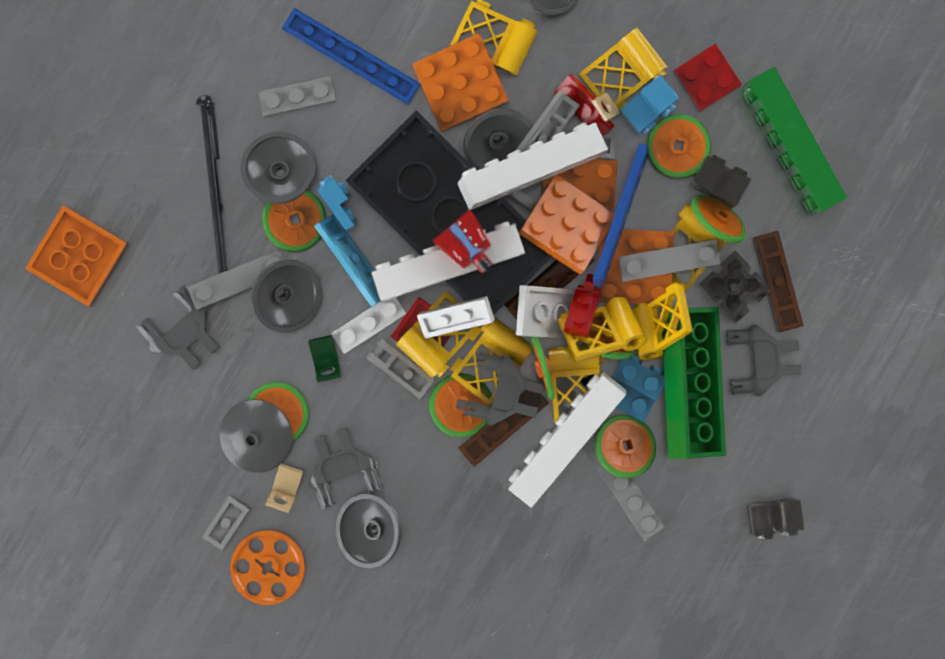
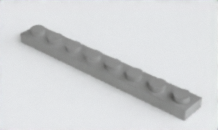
(624, 489)

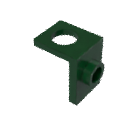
(324, 358)

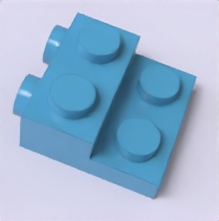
(336, 198)
(641, 386)

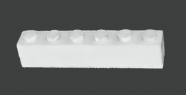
(531, 166)
(437, 266)
(567, 439)

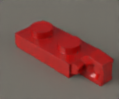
(586, 111)
(582, 308)

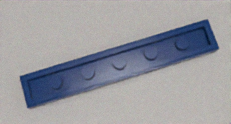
(351, 56)
(620, 216)

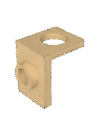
(610, 111)
(285, 487)

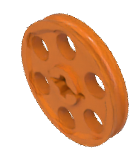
(267, 580)

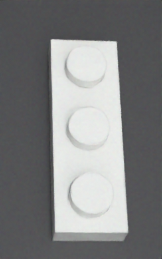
(456, 317)
(368, 324)

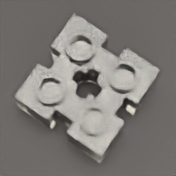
(720, 181)
(735, 271)
(774, 517)

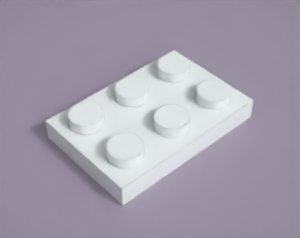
(540, 310)

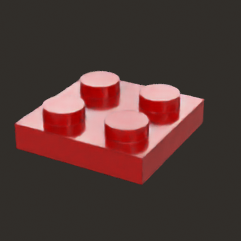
(707, 77)

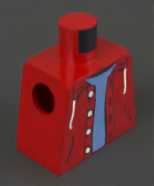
(465, 243)

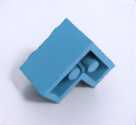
(650, 104)

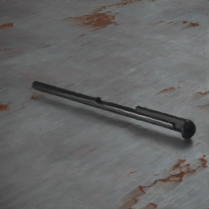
(212, 153)

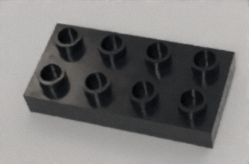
(417, 193)

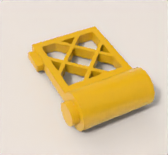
(514, 41)
(639, 56)
(694, 230)
(653, 325)
(621, 328)
(500, 341)
(429, 352)
(564, 365)

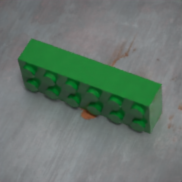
(794, 141)
(695, 388)

